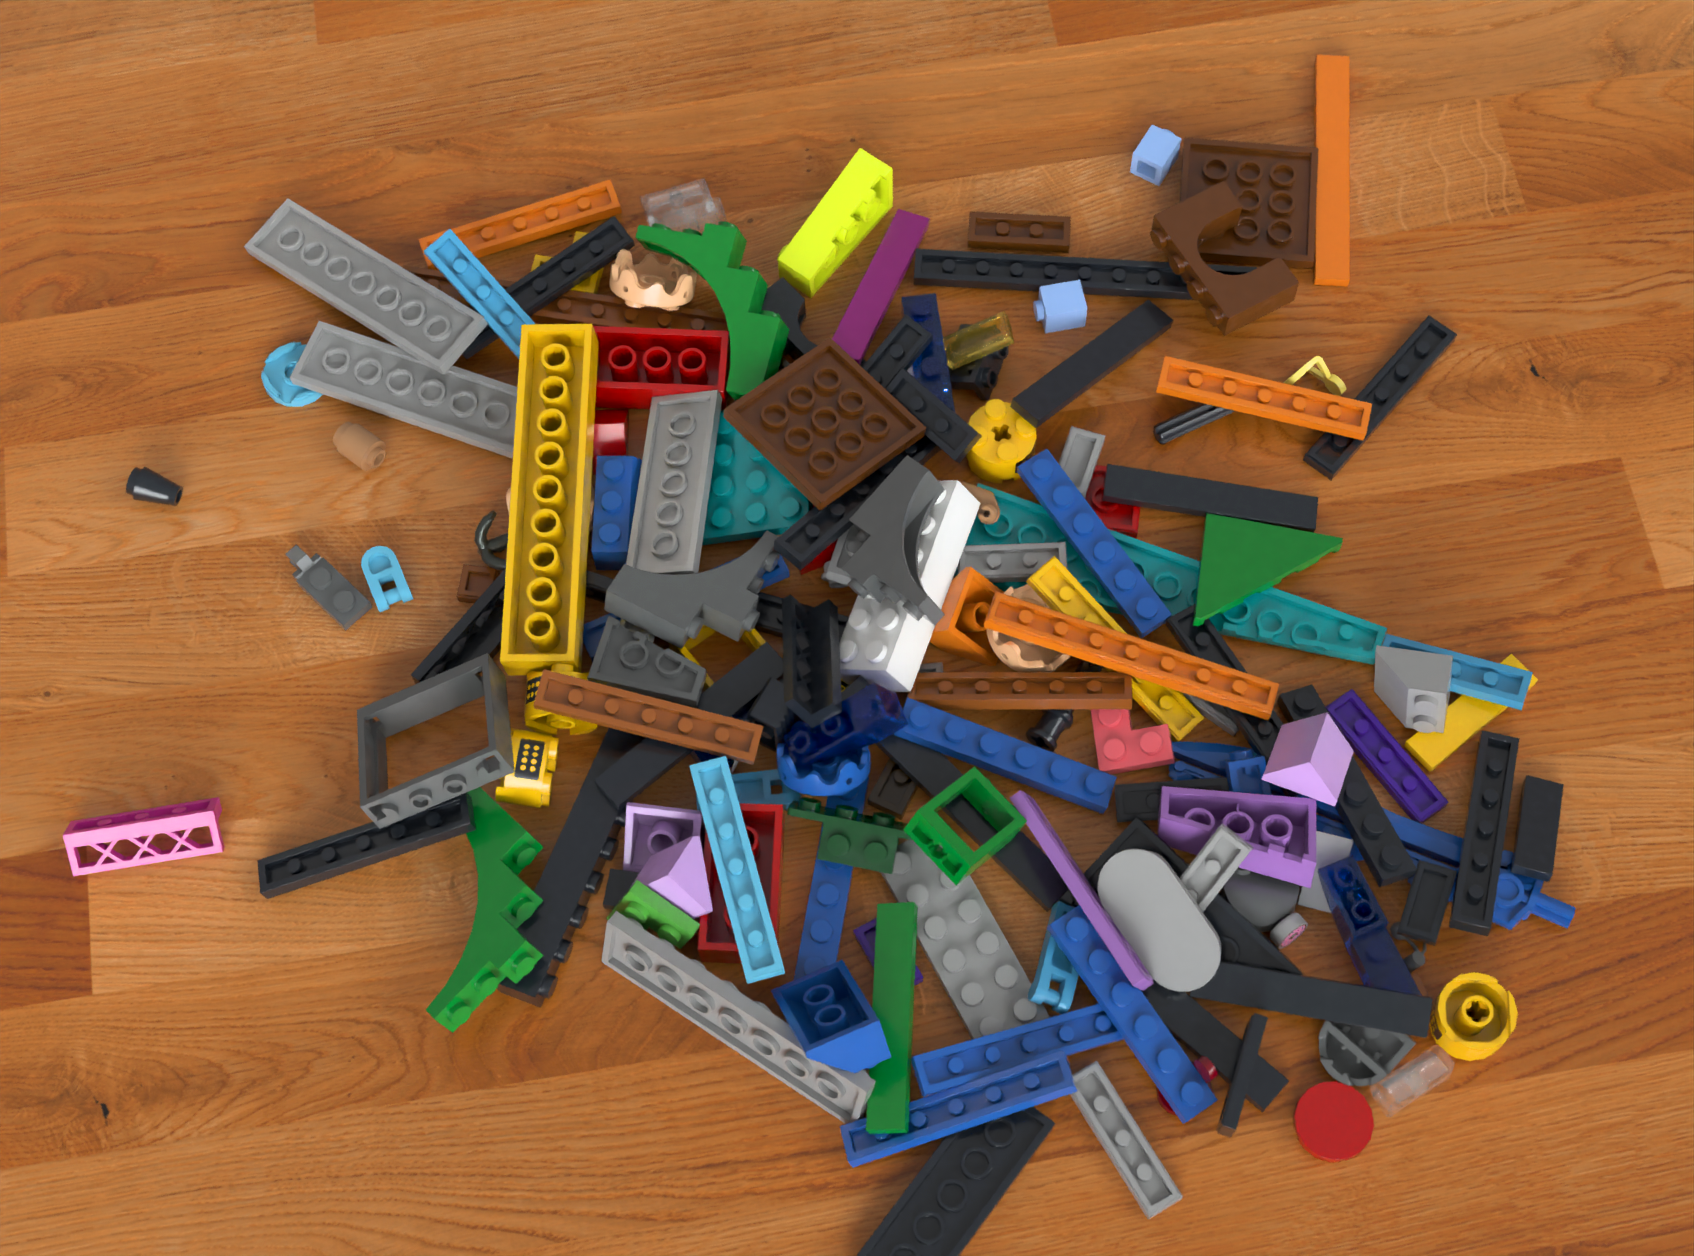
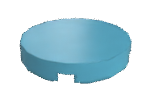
(277, 378)

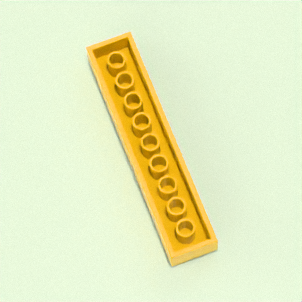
(550, 498)

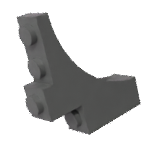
(890, 537)
(680, 604)

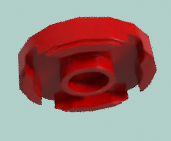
(1333, 1121)

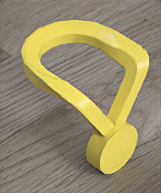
(1331, 381)

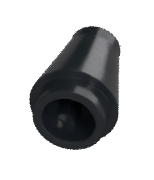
(153, 487)

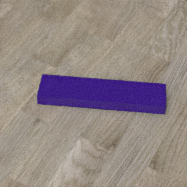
(1386, 758)

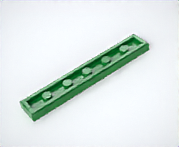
(894, 1008)

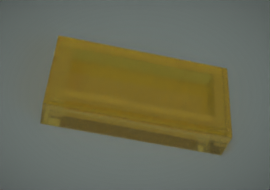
(978, 340)

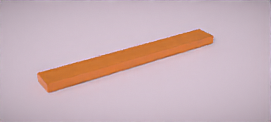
(1333, 173)
(1132, 655)

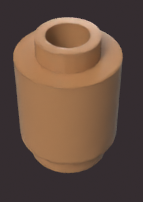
(360, 446)

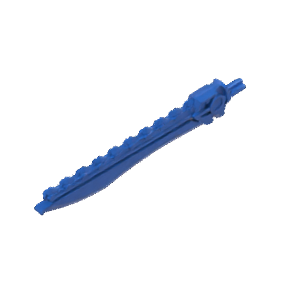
(1515, 895)

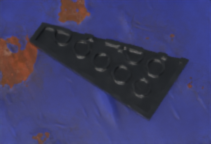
(1239, 938)

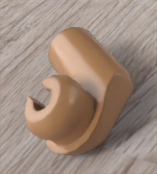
(989, 509)

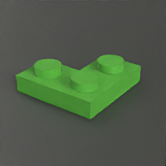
(656, 913)

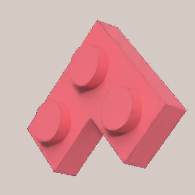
(1125, 749)

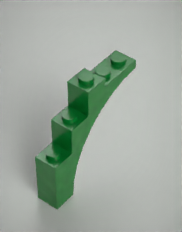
(716, 255)
(504, 903)

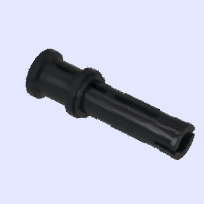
(1056, 720)

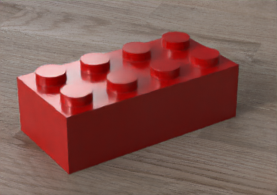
(659, 362)
(766, 836)

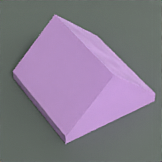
(1310, 758)
(655, 829)
(680, 877)

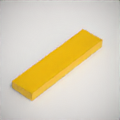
(1463, 720)

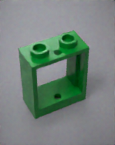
(956, 857)

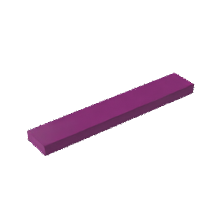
(880, 283)

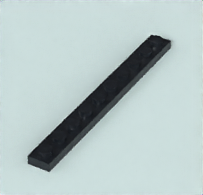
(1030, 272)

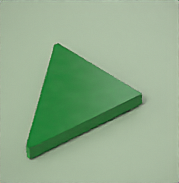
(1250, 558)

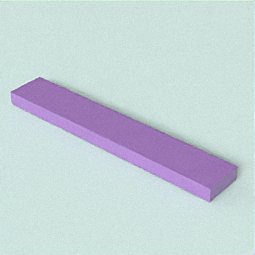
(1082, 890)

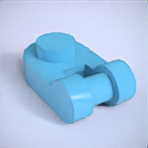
(381, 567)

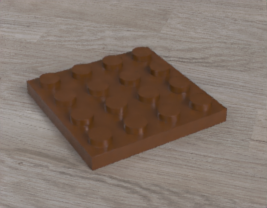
(1275, 193)
(824, 423)

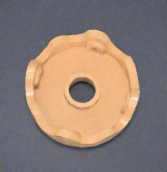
(652, 282)
(1020, 654)

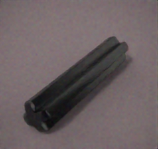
(1188, 421)

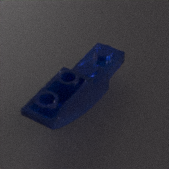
(1364, 927)

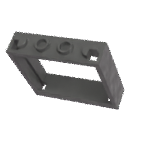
(416, 706)

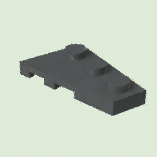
(639, 666)

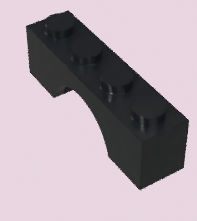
(790, 305)

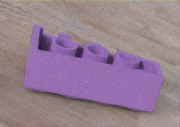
(1276, 826)

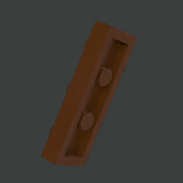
(1019, 232)

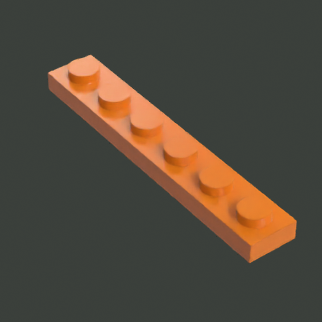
(534, 221)
(1264, 398)

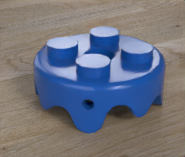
(827, 777)

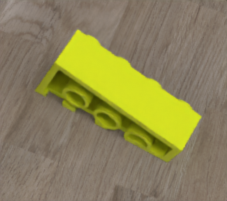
(838, 223)

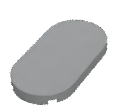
(1159, 919)

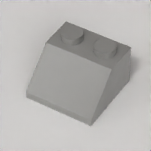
(1414, 686)

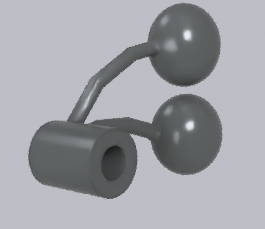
(1416, 958)

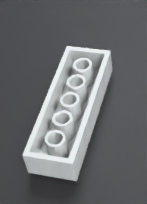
(882, 638)

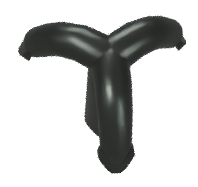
(488, 548)

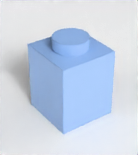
(1155, 155)
(1061, 306)

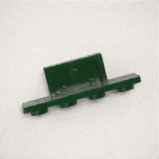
(852, 836)

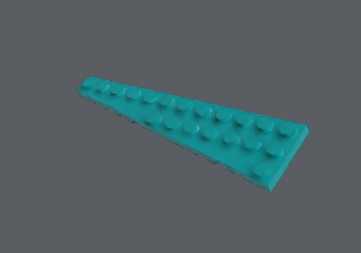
(1263, 617)

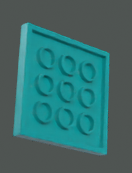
(747, 492)

